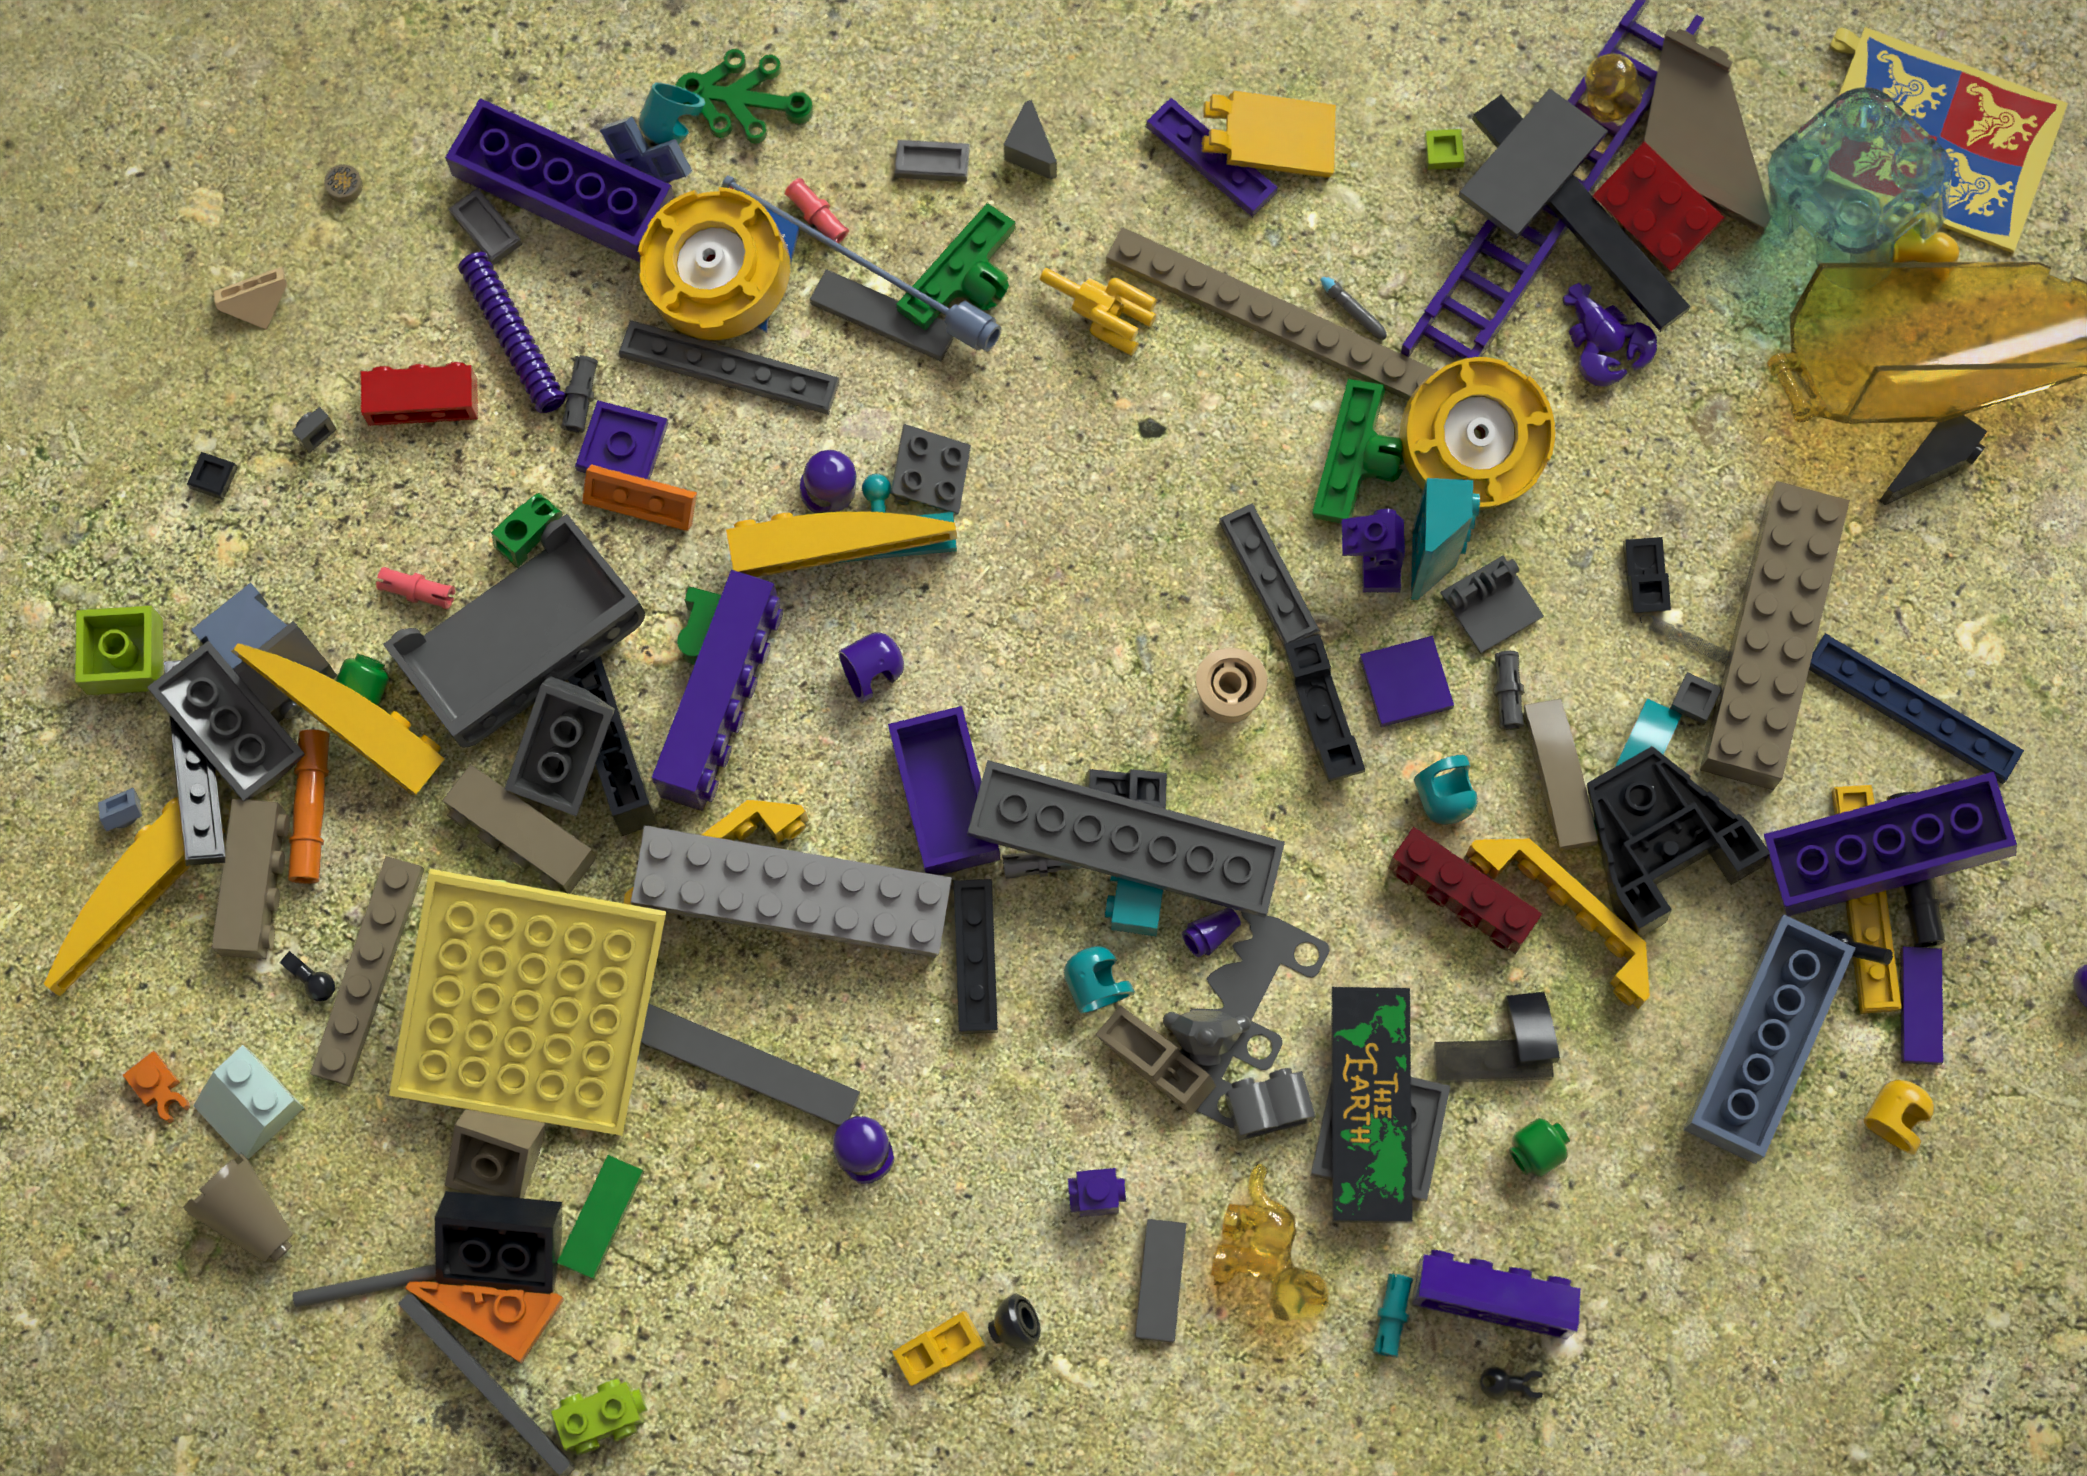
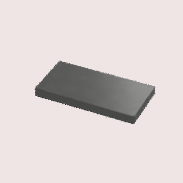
(1532, 163)

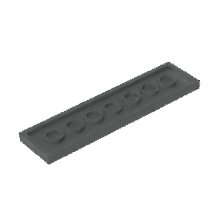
(1126, 838)

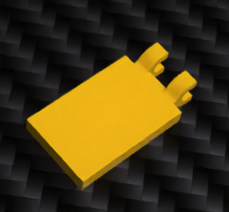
(1273, 133)

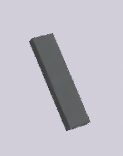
(878, 314)
(1268, 575)

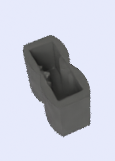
(1269, 1104)

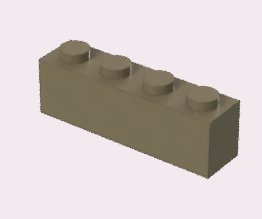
(519, 830)
(250, 879)

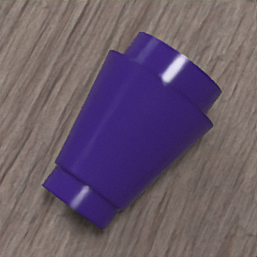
(1209, 932)

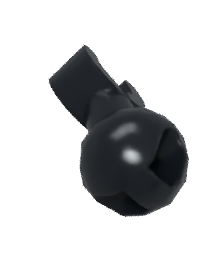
(318, 985)
(1502, 1383)

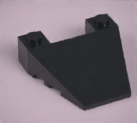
(1657, 824)

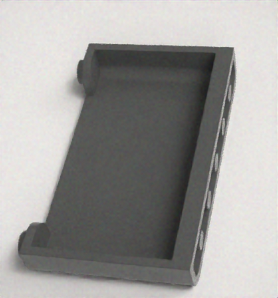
(529, 626)

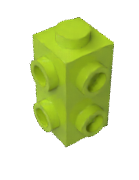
(609, 1412)

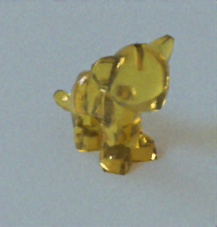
(1293, 1289)

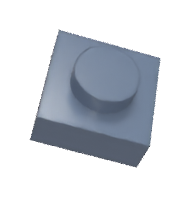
(120, 810)

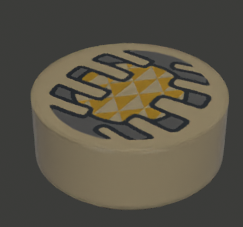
(343, 183)

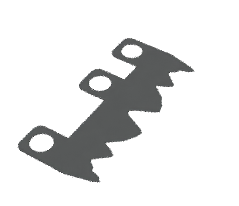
(1243, 988)

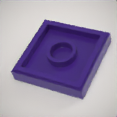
(622, 440)
(1406, 681)

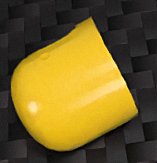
(1897, 1111)

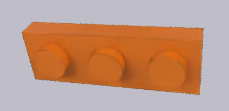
(639, 497)

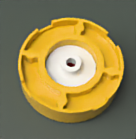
(714, 263)
(1498, 403)

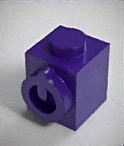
(1096, 1192)

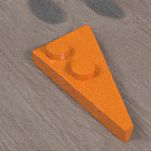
(502, 1318)

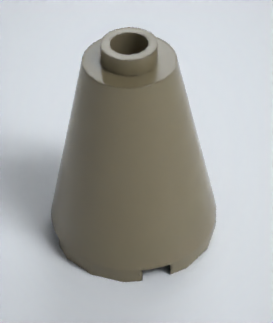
(242, 1211)

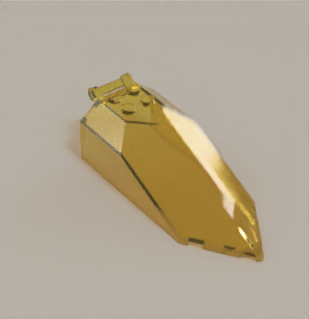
(1929, 339)

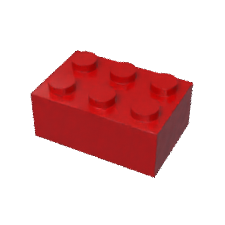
(1658, 206)

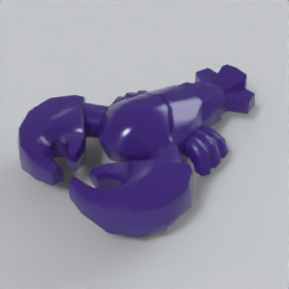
(1606, 334)

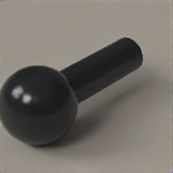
(1865, 951)

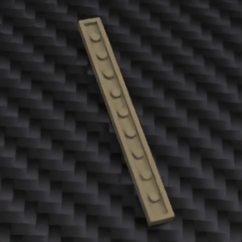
(1267, 314)

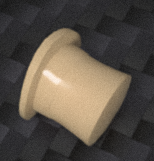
(1231, 684)

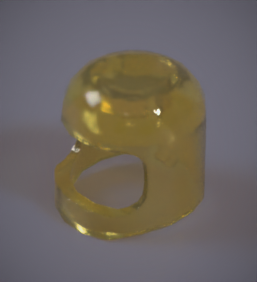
(1616, 80)

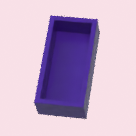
(941, 789)

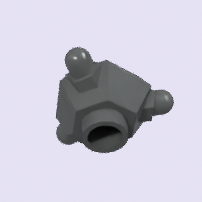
(1206, 1033)

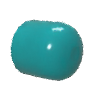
(663, 108)
(1448, 796)
(1091, 979)

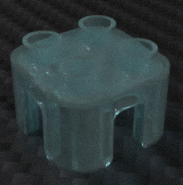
(1859, 179)

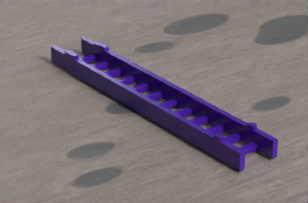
(1489, 328)

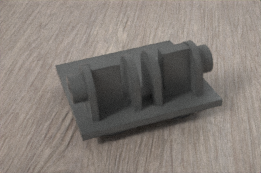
(930, 469)
(1492, 603)

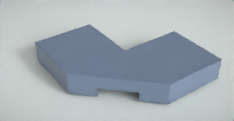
(629, 147)

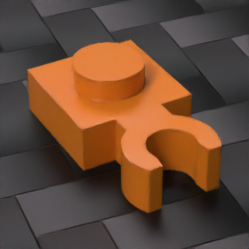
(153, 1082)

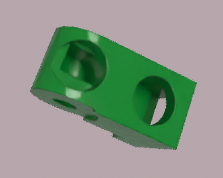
(524, 528)
(702, 608)

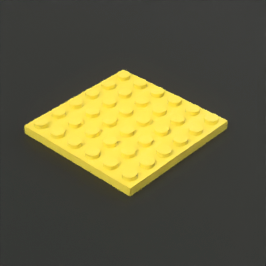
(526, 1002)

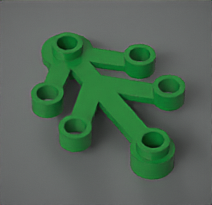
(739, 96)

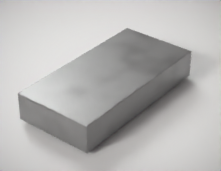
(932, 160)
(485, 226)

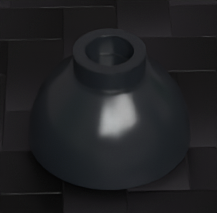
(1015, 1323)

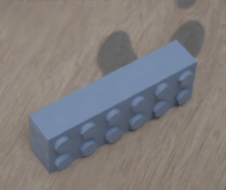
(1769, 1039)

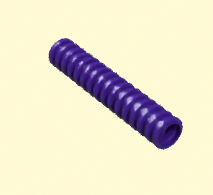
(511, 332)

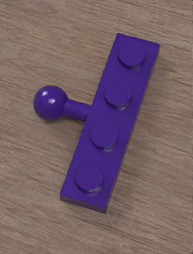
(1184, 136)

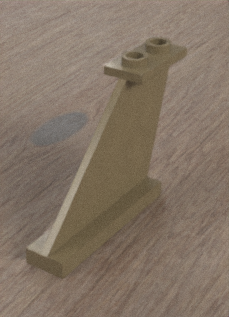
(1701, 129)

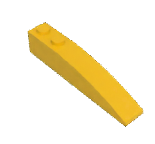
(827, 538)
(351, 717)
(122, 897)

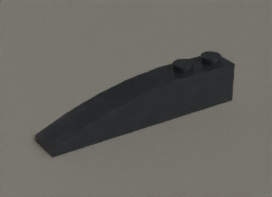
(616, 759)

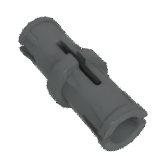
(579, 394)
(1509, 690)

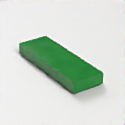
(600, 1217)

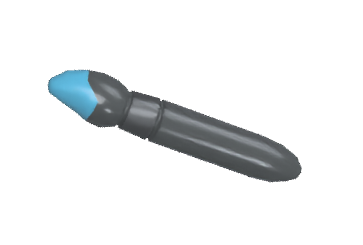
(1353, 307)

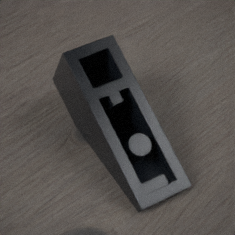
(1938, 456)

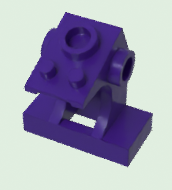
(1380, 538)

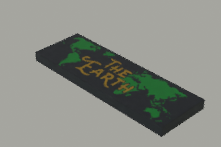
(1371, 1105)

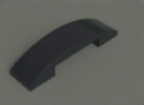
(1322, 709)

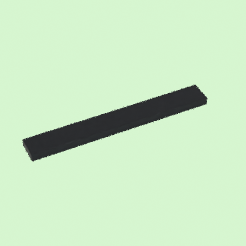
(1597, 231)

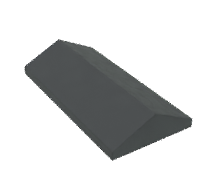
(226, 722)

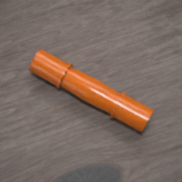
(309, 807)

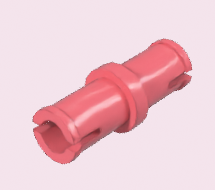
(816, 210)
(415, 587)

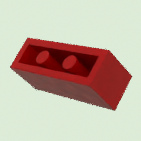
(419, 394)

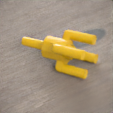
(1104, 307)

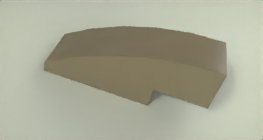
(1156, 1060)

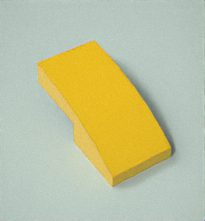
(938, 1348)

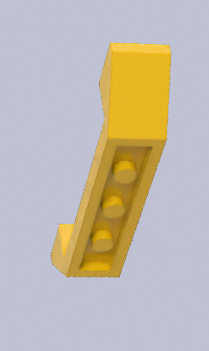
(779, 818)
(1494, 855)

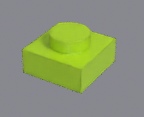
(1444, 149)

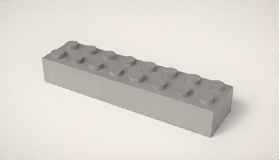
(791, 891)

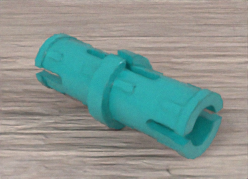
(1392, 1315)

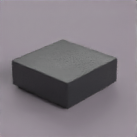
(212, 475)

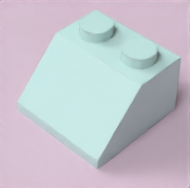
(246, 1102)

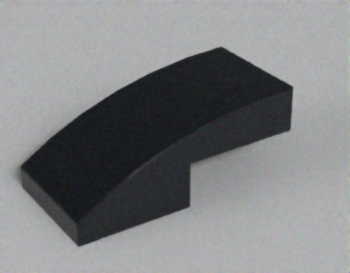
(1646, 575)
(1136, 785)
(1532, 1028)

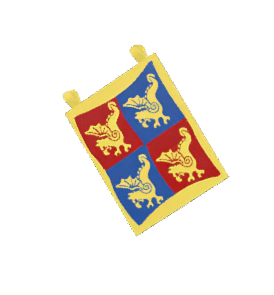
(1986, 124)

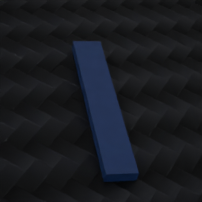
(1914, 708)

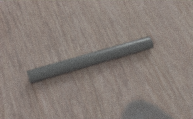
(365, 1285)

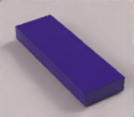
(1921, 1005)

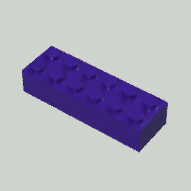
(556, 178)
(717, 691)
(1891, 844)

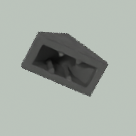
(1028, 144)

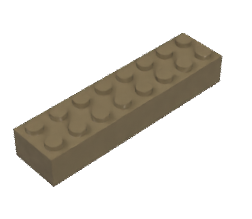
(1775, 636)

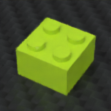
(118, 649)

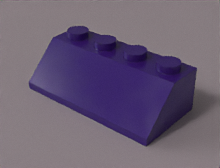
(1496, 1295)

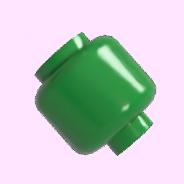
(364, 677)
(1539, 1147)

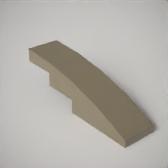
(1560, 775)

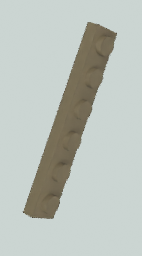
(367, 971)

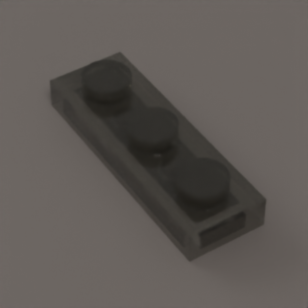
(1484, 1062)

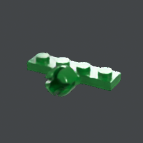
(964, 269)
(1356, 452)

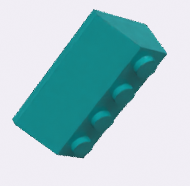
(1441, 530)

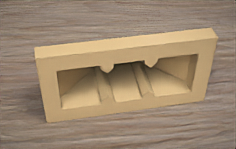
(253, 298)

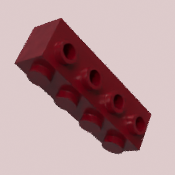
(1464, 890)

